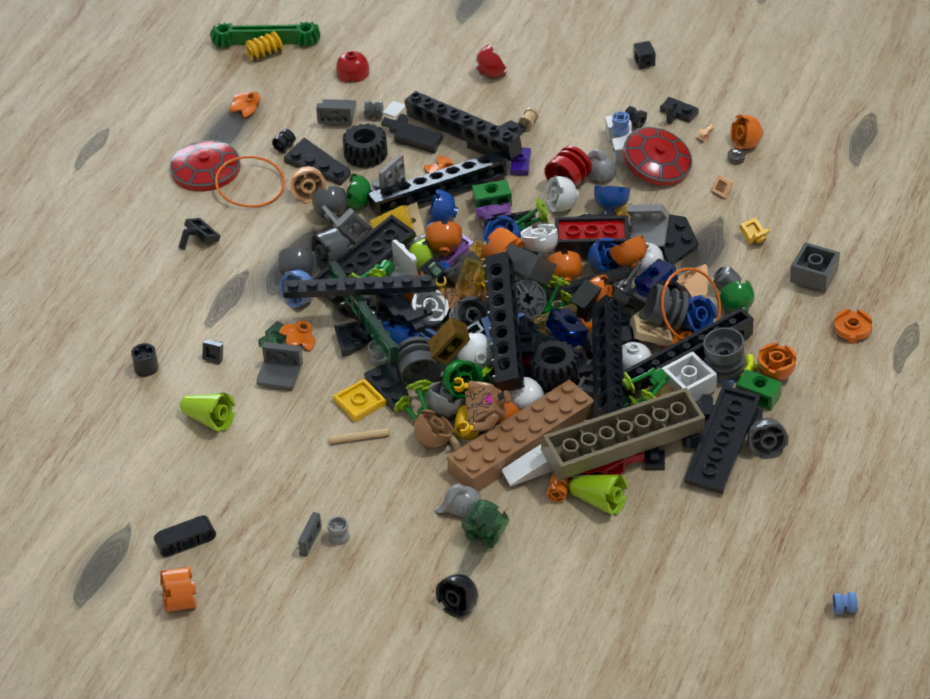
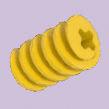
(263, 45)

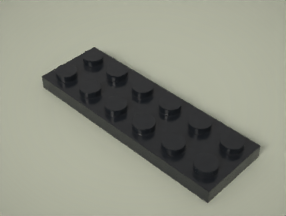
(372, 249)
(722, 439)

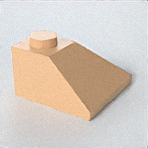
(694, 282)

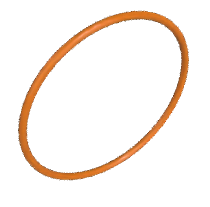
(243, 205)
(664, 289)

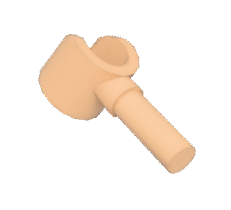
(705, 133)

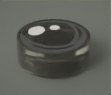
(736, 156)

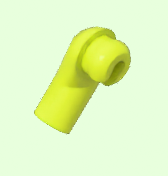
(750, 364)

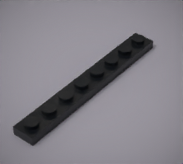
(359, 286)

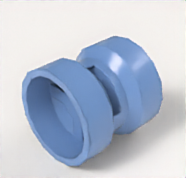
(620, 123)
(845, 603)

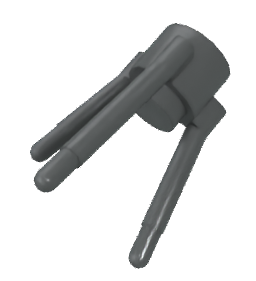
(625, 284)

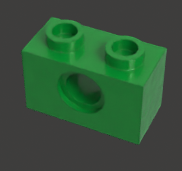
(491, 193)
(759, 384)

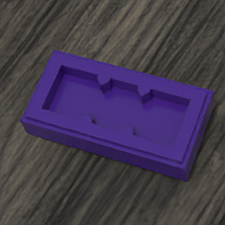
(521, 163)

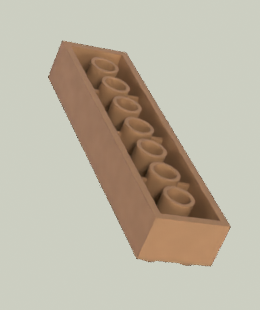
(483, 458)

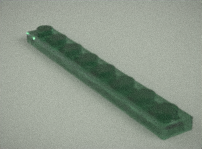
(368, 318)

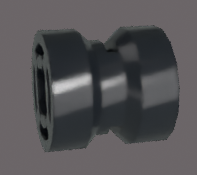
(637, 117)
(283, 140)

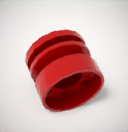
(569, 163)

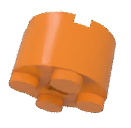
(499, 242)
(178, 589)

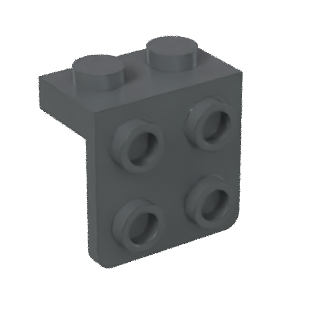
(280, 365)

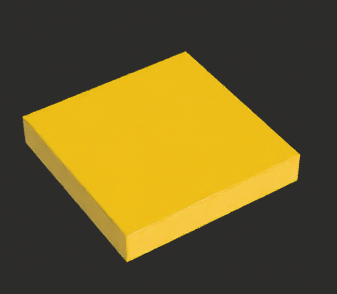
(359, 400)

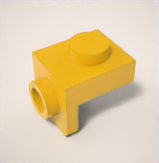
(753, 231)

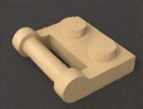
(650, 332)

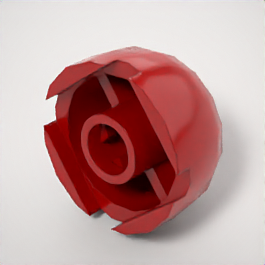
(490, 63)
(352, 67)

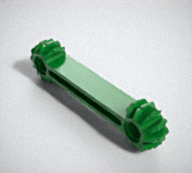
(229, 34)

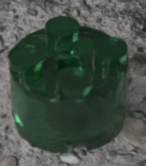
(484, 523)

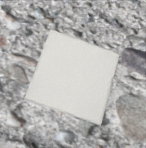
(394, 109)

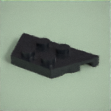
(679, 239)

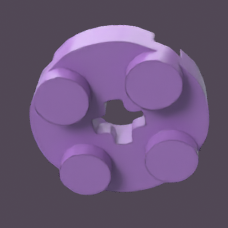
(493, 210)

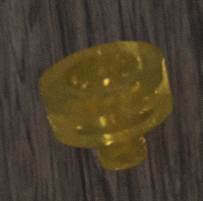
(622, 211)
(477, 248)

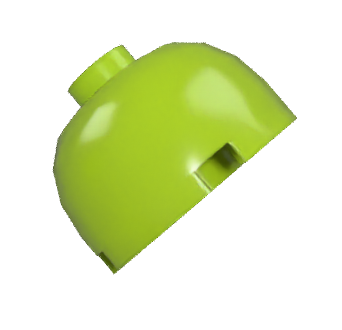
(421, 252)

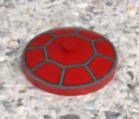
(657, 156)
(197, 164)

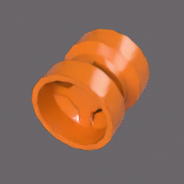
(557, 489)

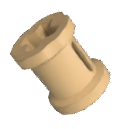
(528, 117)

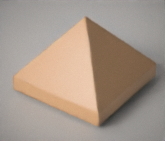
(722, 186)

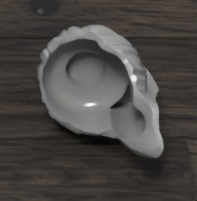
(602, 167)
(458, 500)

